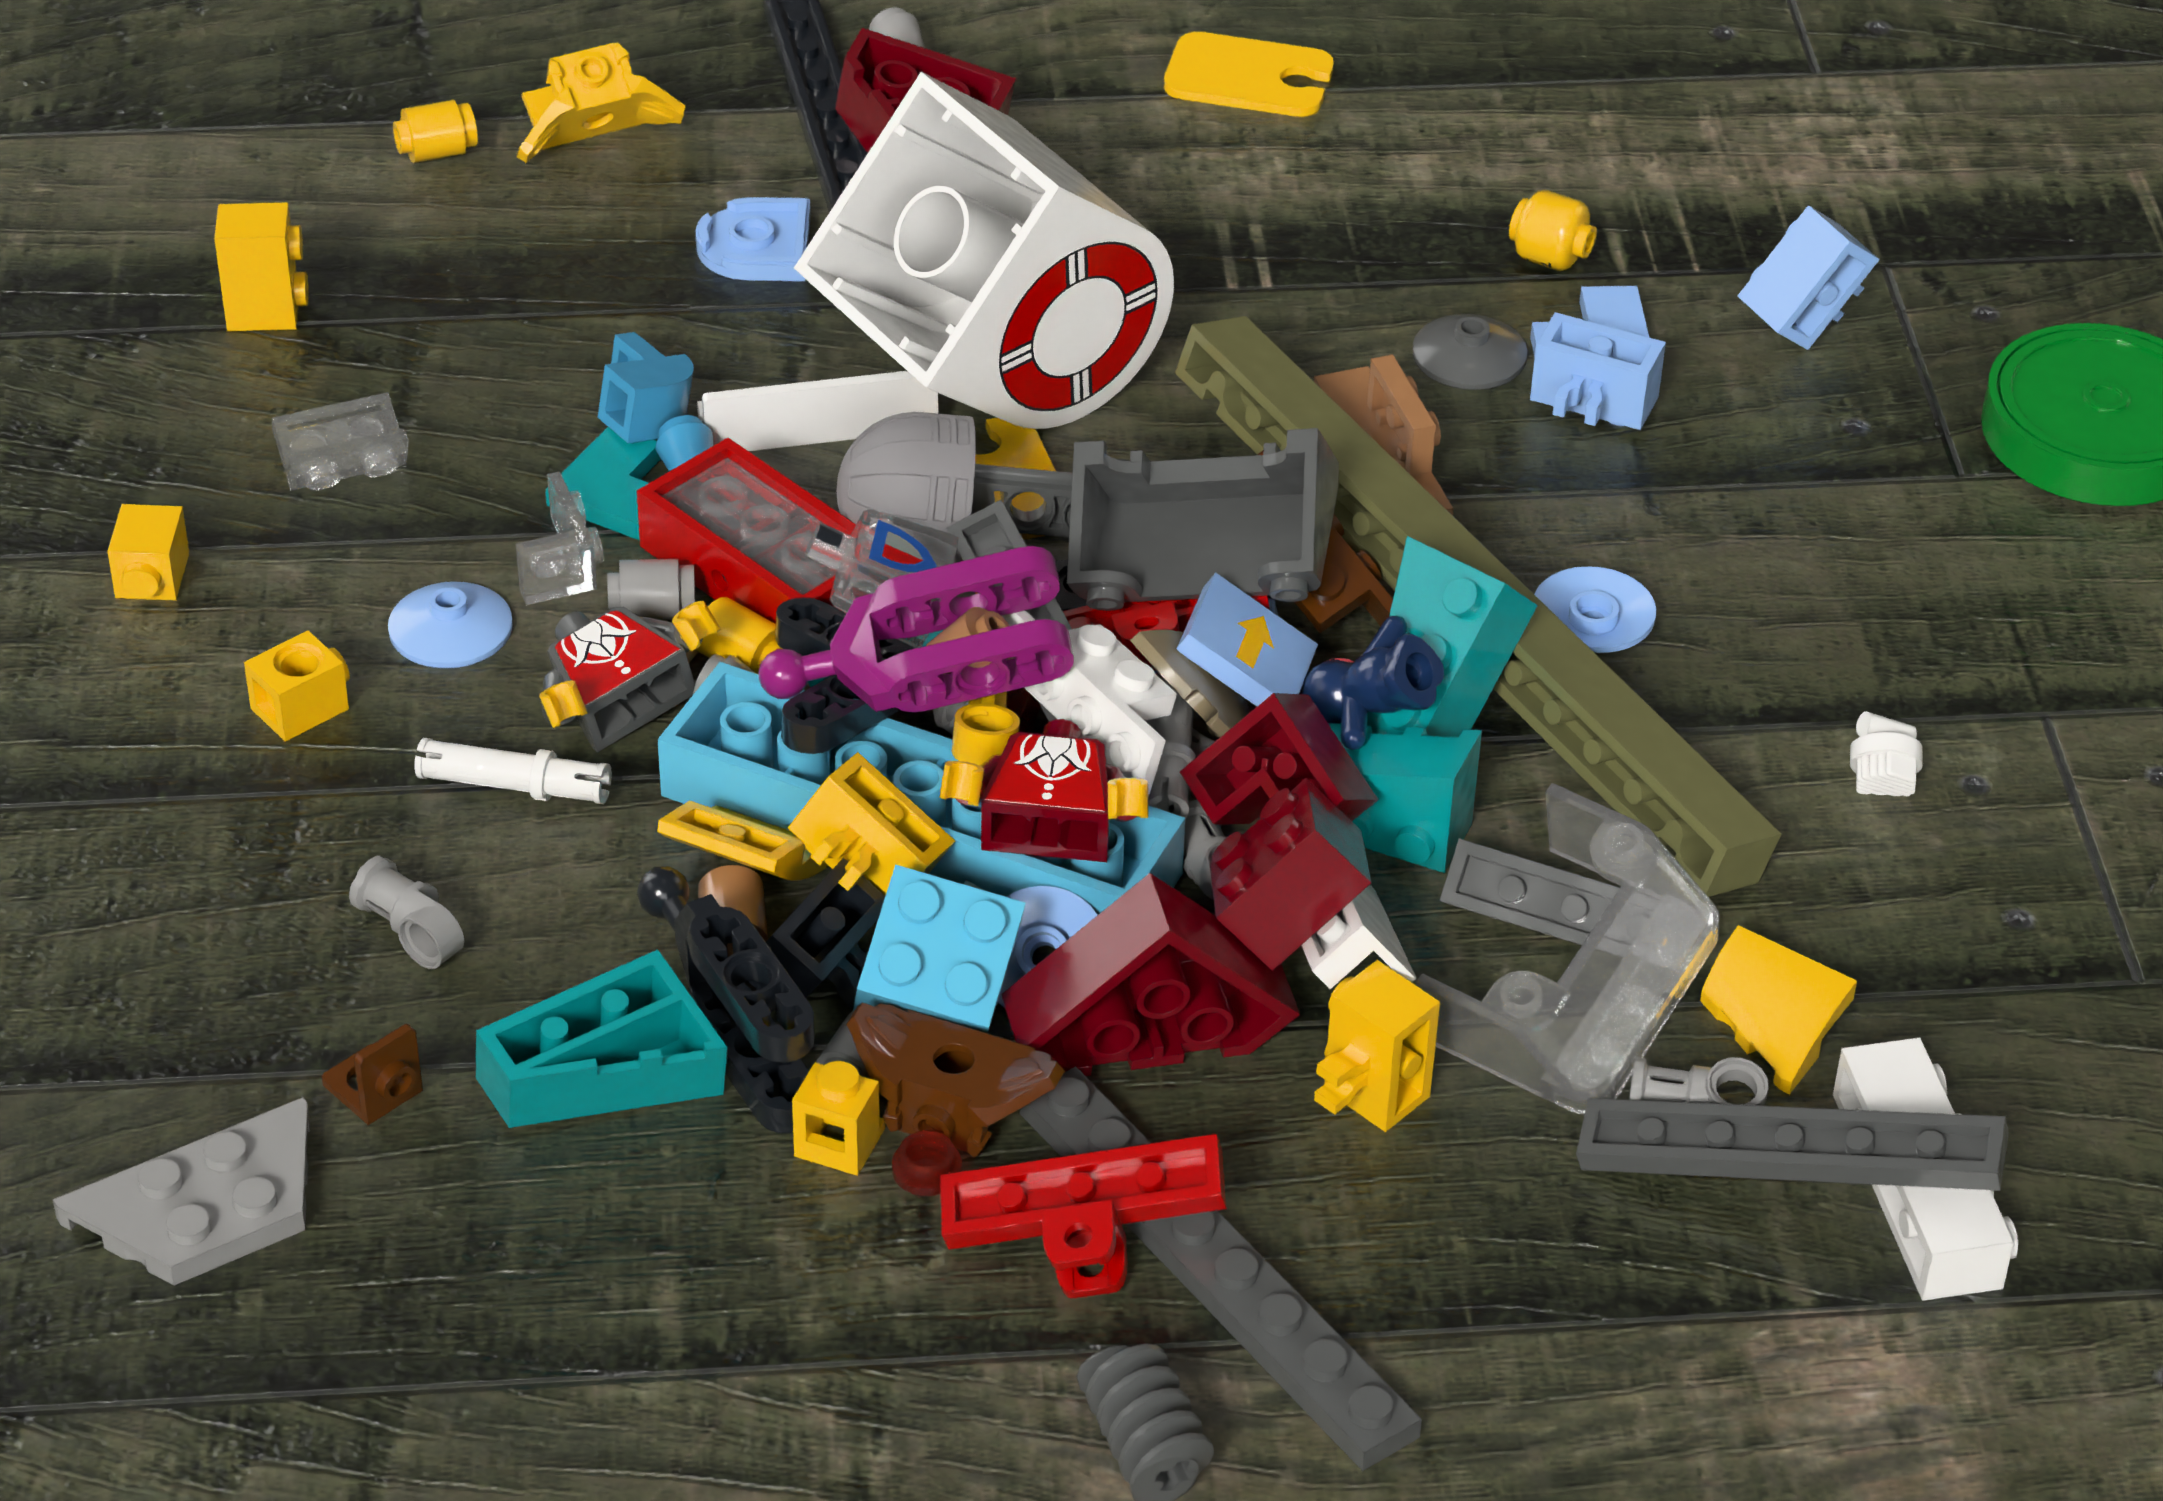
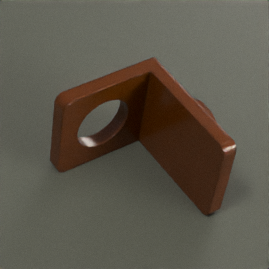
(385, 1075)

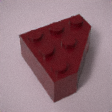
(883, 69)
(1147, 987)

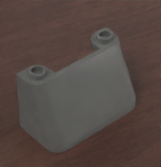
(1171, 524)

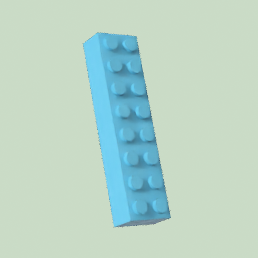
(732, 755)

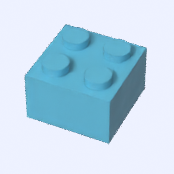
(940, 949)

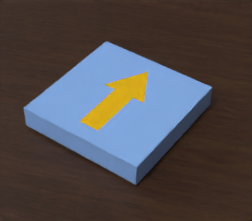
(1245, 643)

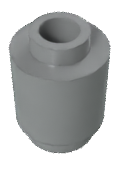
(652, 587)

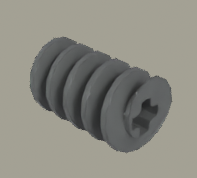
(1146, 1420)

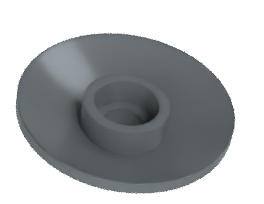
(1469, 351)

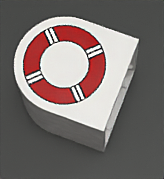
(991, 264)

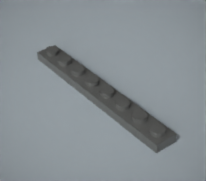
(1243, 1291)

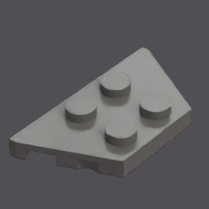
(204, 1198)

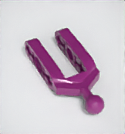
(916, 677)

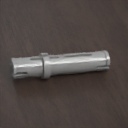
(1169, 785)

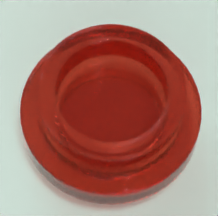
(922, 1160)

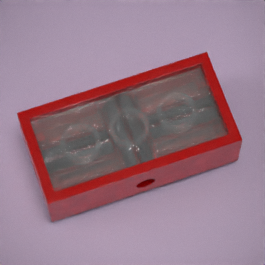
(738, 528)

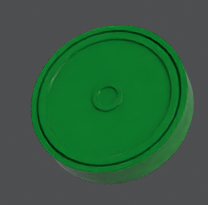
(2080, 412)

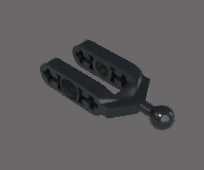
(718, 984)

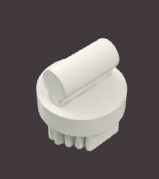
(1885, 756)

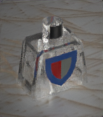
(876, 552)

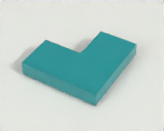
(609, 478)

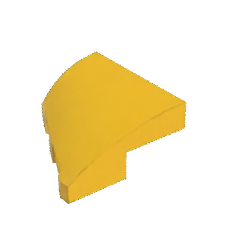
(1775, 1002)

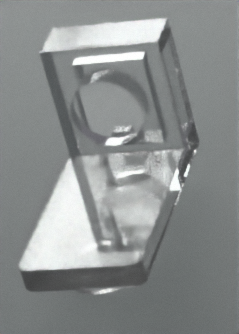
(564, 561)

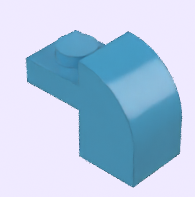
(643, 388)

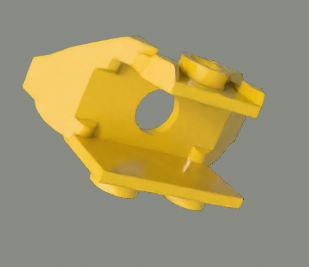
(593, 96)

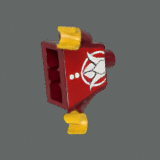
(1047, 794)

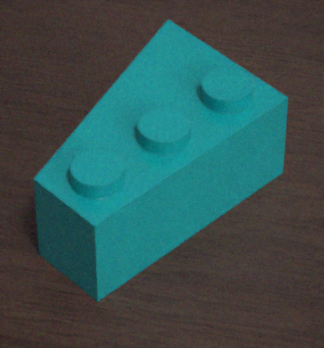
(1469, 625)
(1422, 793)
(602, 1048)

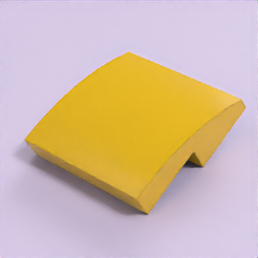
(740, 840)

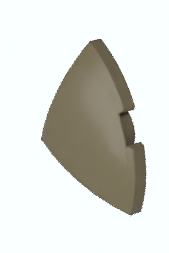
(1203, 692)

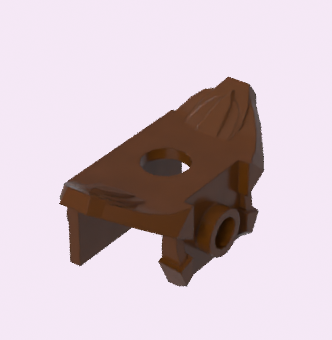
(946, 1073)

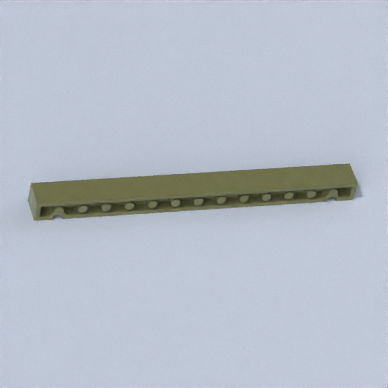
(1552, 673)

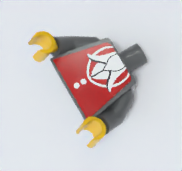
(621, 669)

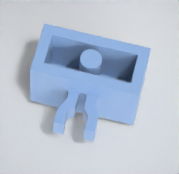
(1808, 278)
(1597, 371)

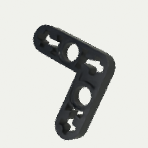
(827, 711)

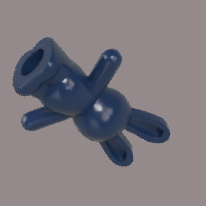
(1389, 677)

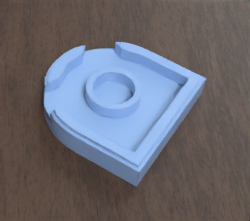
(755, 238)

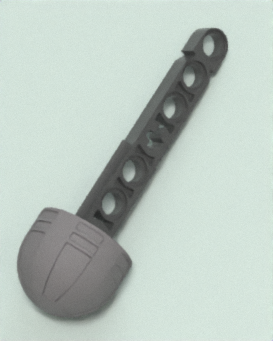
(927, 473)

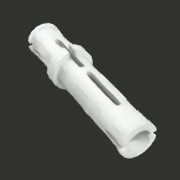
(539, 774)

